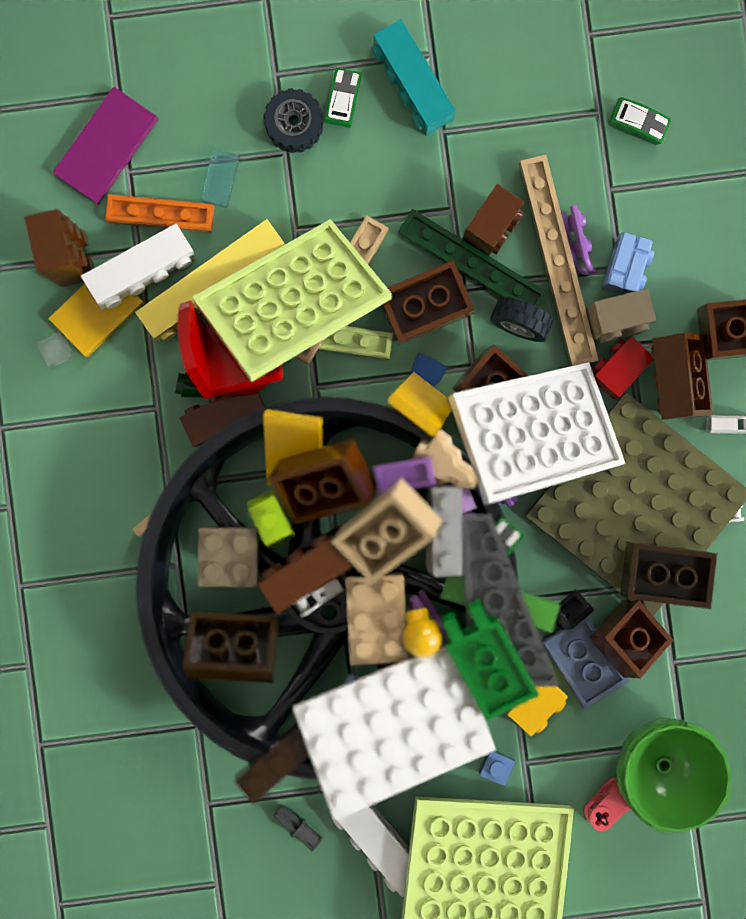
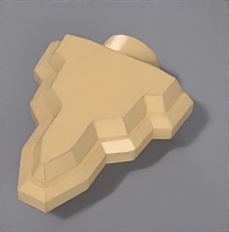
(447, 461)

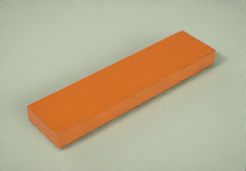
(159, 213)

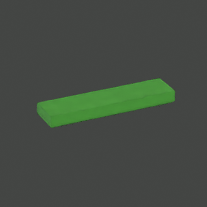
(542, 610)

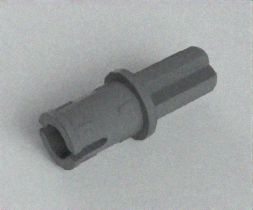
(298, 828)

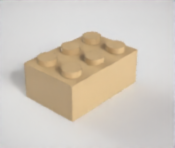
(387, 531)
(376, 619)

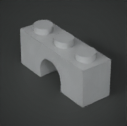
(445, 549)

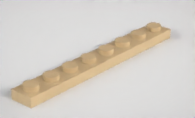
(558, 260)

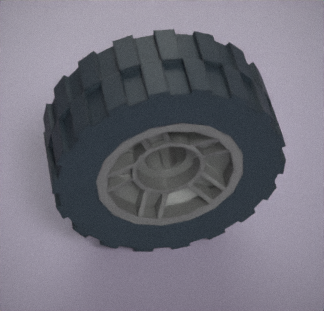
(288, 106)

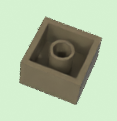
(621, 314)
(229, 556)

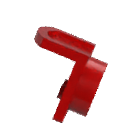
(210, 362)

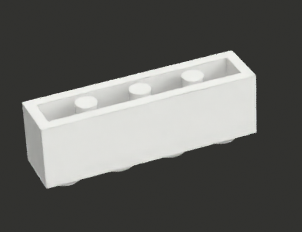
(139, 267)
(380, 843)

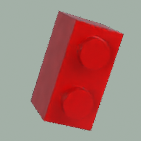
(621, 367)

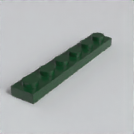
(469, 260)

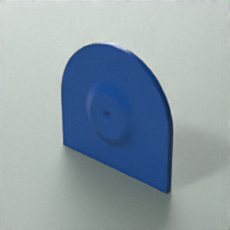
(428, 369)

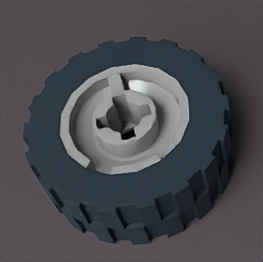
(521, 319)

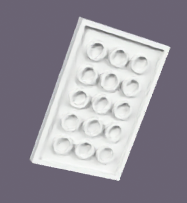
(536, 431)
(392, 731)

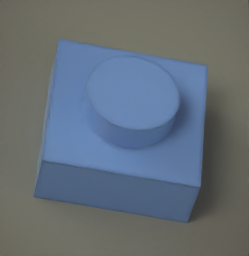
(497, 767)

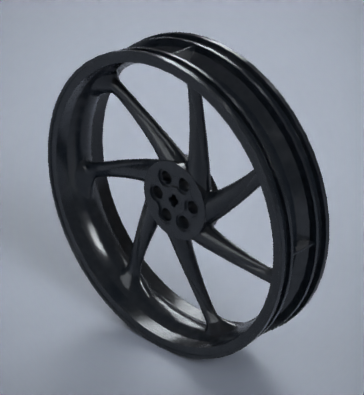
(165, 623)

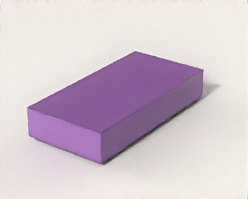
(415, 472)

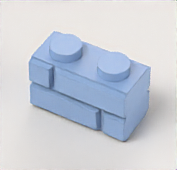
(628, 264)

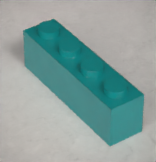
(413, 77)

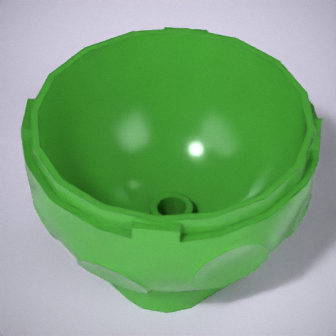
(684, 791)

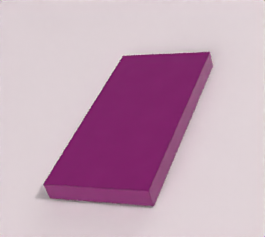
(105, 145)

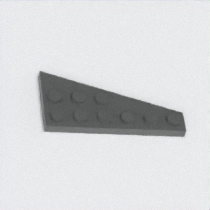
(493, 581)

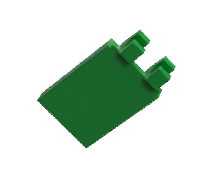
(488, 662)

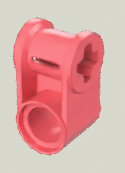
(607, 802)

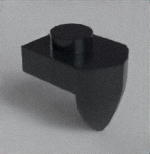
(572, 611)

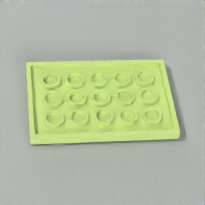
(291, 299)

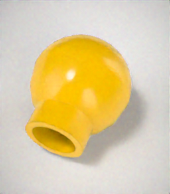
(421, 634)

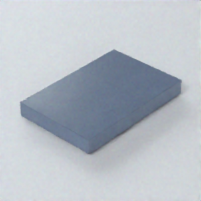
(583, 664)

